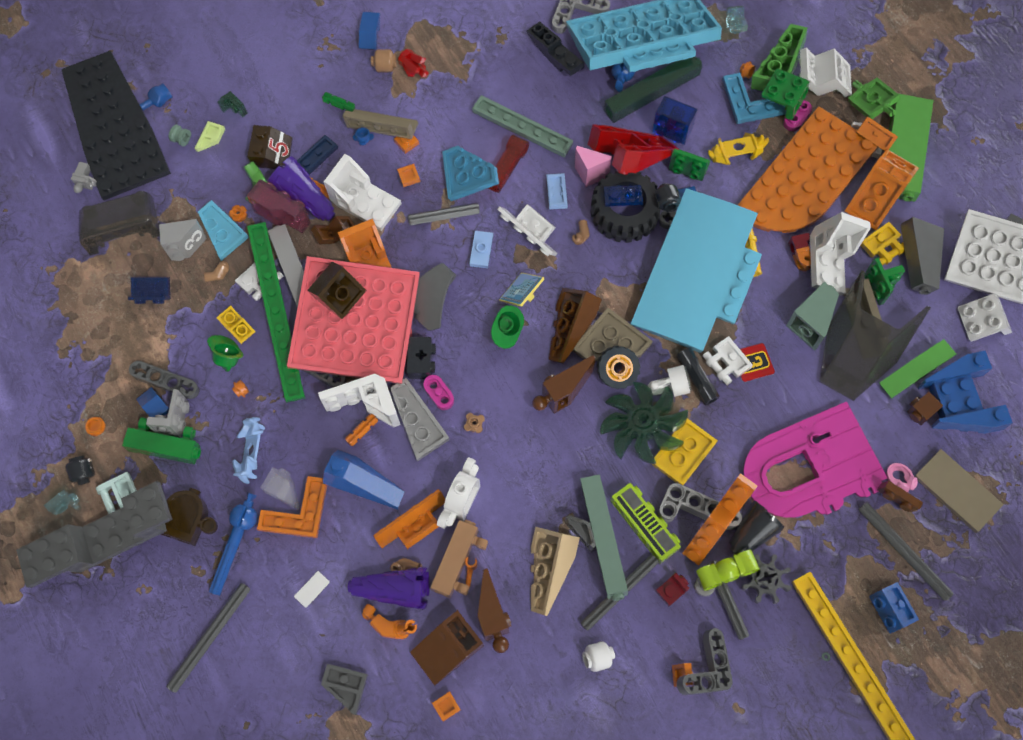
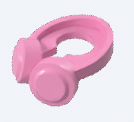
(908, 476)

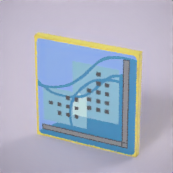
(522, 289)

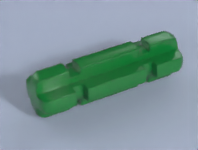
(338, 102)

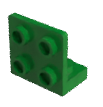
(787, 91)
(689, 164)

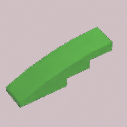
(917, 368)

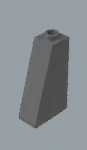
(923, 254)

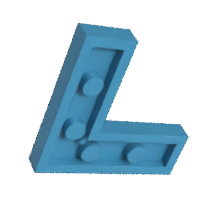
(742, 108)

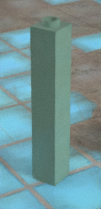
(604, 538)

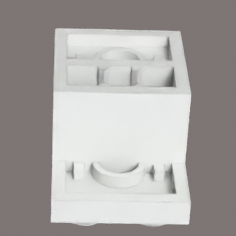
(826, 72)

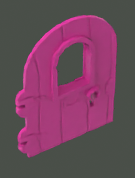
(840, 464)

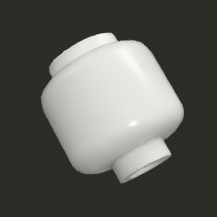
(598, 656)

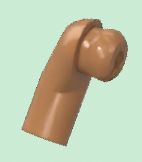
(404, 564)

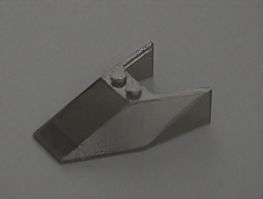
(860, 345)

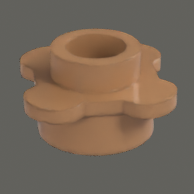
(473, 418)

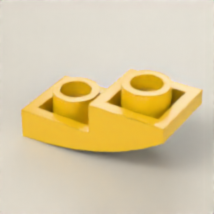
(235, 325)

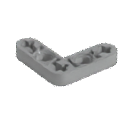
(578, 5)

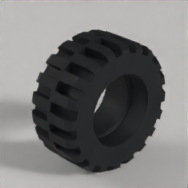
(622, 226)

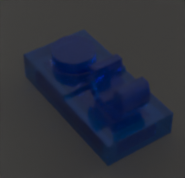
(623, 195)

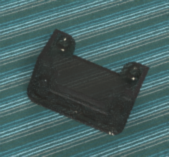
(117, 219)

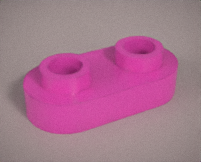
(800, 117)
(439, 393)

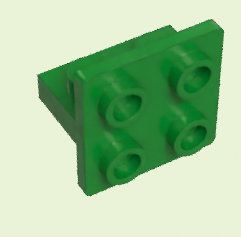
(883, 280)

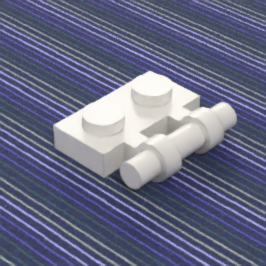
(249, 282)
(731, 356)

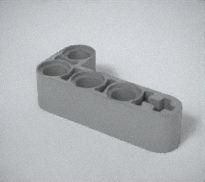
(686, 494)

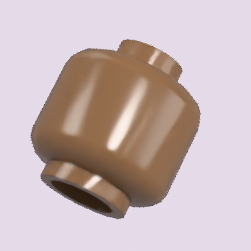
(383, 60)

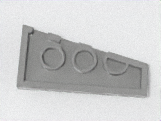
(420, 424)

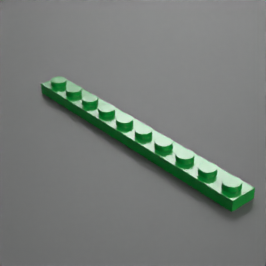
(275, 310)

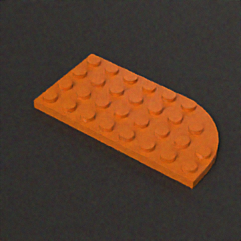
(808, 174)

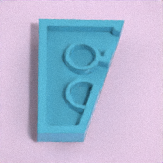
(222, 229)

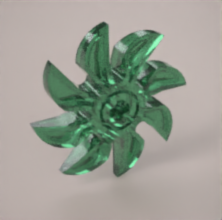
(651, 429)

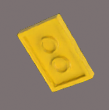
(683, 461)

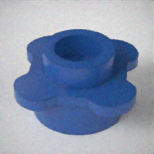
(363, 136)

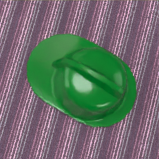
(507, 326)
(224, 351)

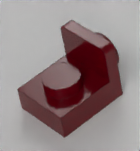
(673, 589)

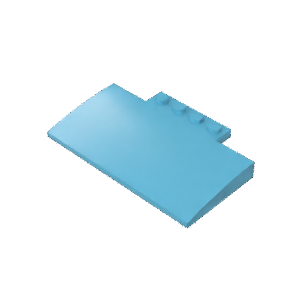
(644, 34)
(699, 271)

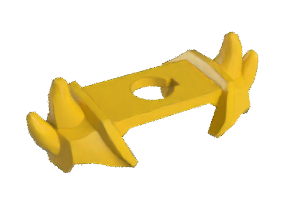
(725, 150)

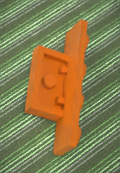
(413, 524)

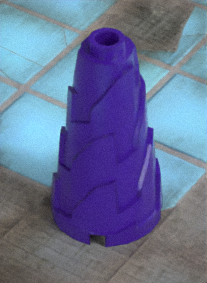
(297, 183)
(398, 587)

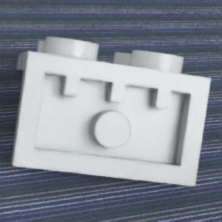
(984, 317)

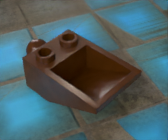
(563, 388)
(491, 616)

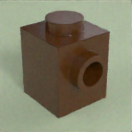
(923, 408)

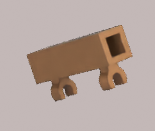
(454, 559)

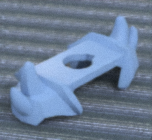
(251, 431)

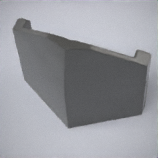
(583, 530)

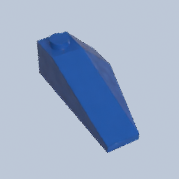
(358, 478)

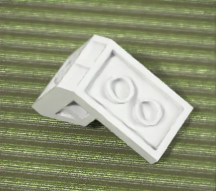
(353, 192)
(831, 244)
(371, 390)

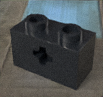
(416, 348)

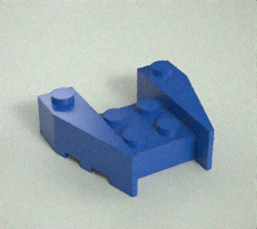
(960, 400)

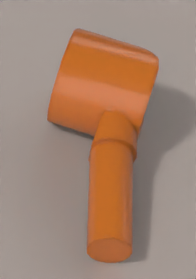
(470, 568)

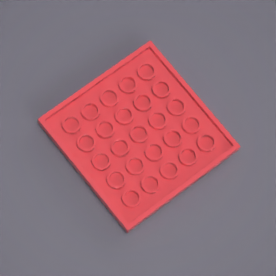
(370, 336)

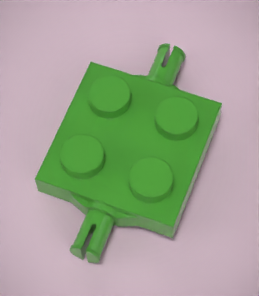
(873, 98)

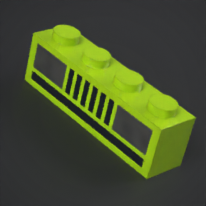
(645, 523)

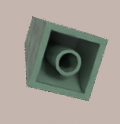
(814, 315)

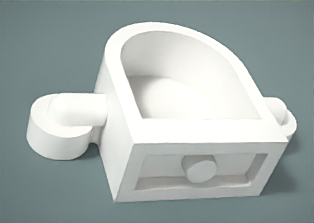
(460, 495)

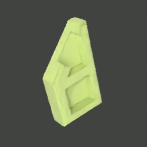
(210, 136)

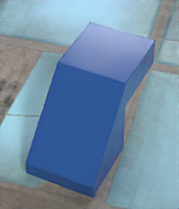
(368, 30)
(152, 403)

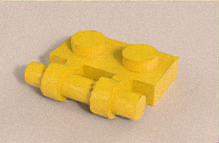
(881, 239)

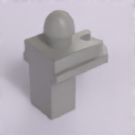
(82, 179)

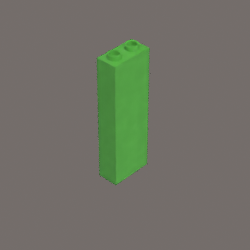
(912, 127)

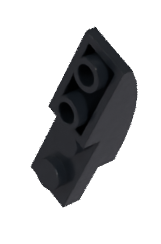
(554, 50)

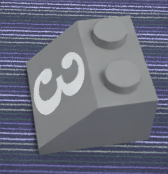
(181, 238)

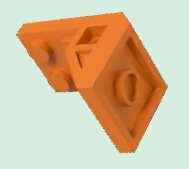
(881, 188)
(364, 245)

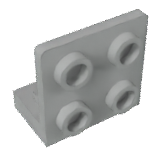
(175, 422)

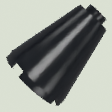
(755, 529)

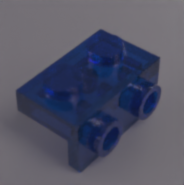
(150, 289)

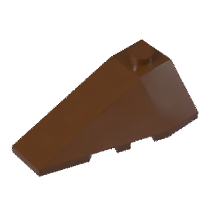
(575, 314)

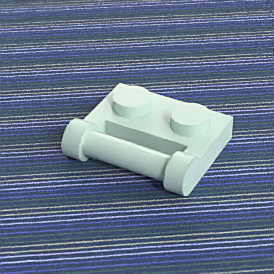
(121, 486)

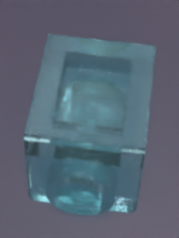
(61, 501)

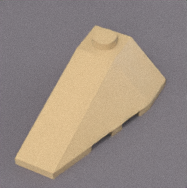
(552, 561)

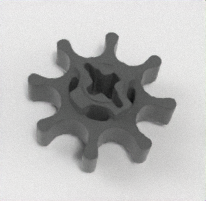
(769, 587)

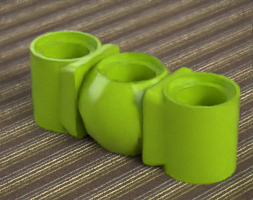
(727, 570)

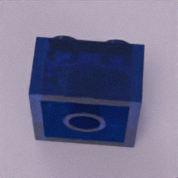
(674, 120)

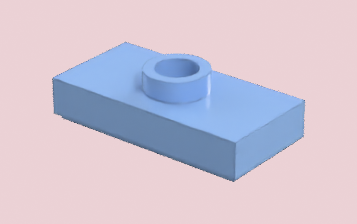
(556, 191)
(481, 249)

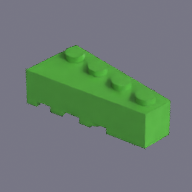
(782, 56)

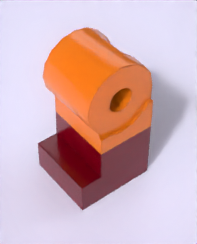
(801, 251)

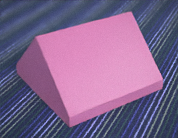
(591, 165)

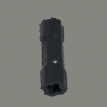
(704, 388)

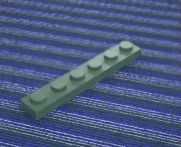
(522, 126)

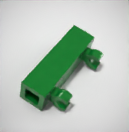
(162, 445)

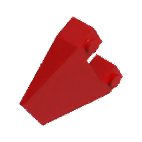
(630, 148)

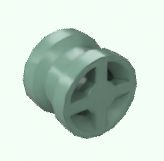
(179, 135)

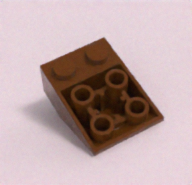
(446, 648)

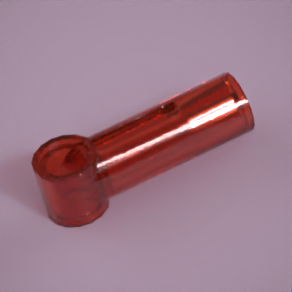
(515, 150)

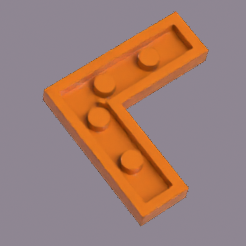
(306, 523)

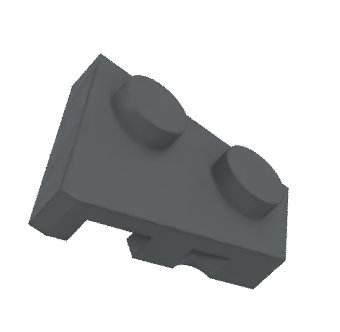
(345, 686)

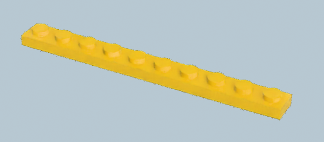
(851, 658)

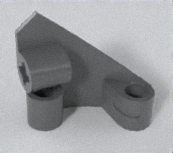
(431, 296)

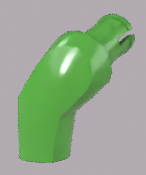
(254, 174)

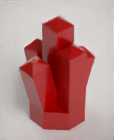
(413, 63)

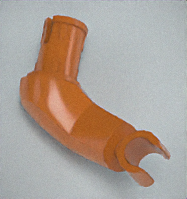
(390, 629)

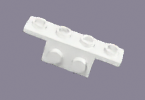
(533, 225)

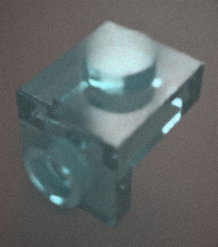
(735, 19)

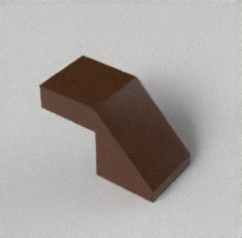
(328, 233)

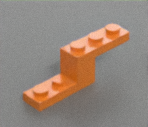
(719, 519)

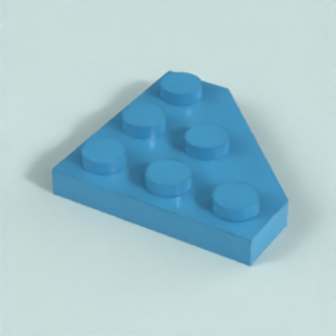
(467, 173)

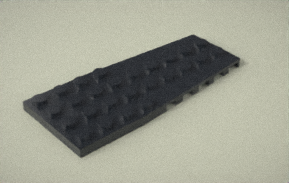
(112, 127)

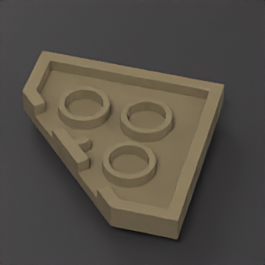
(608, 332)

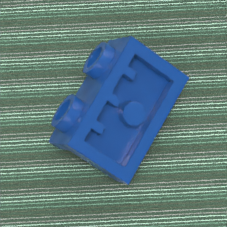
(893, 608)

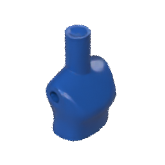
(156, 96)

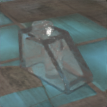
(281, 486)

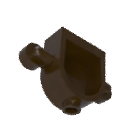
(188, 517)

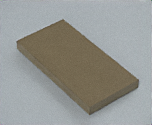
(958, 491)

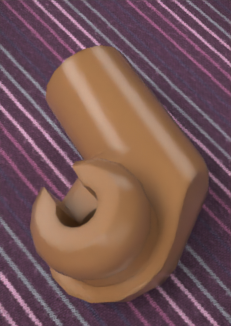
(583, 234)
(219, 272)

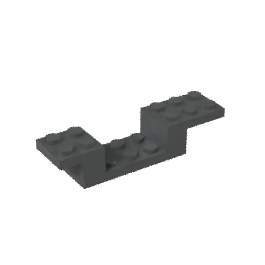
(84, 547)

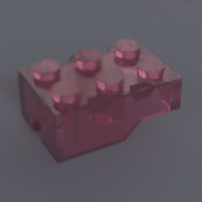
(278, 207)

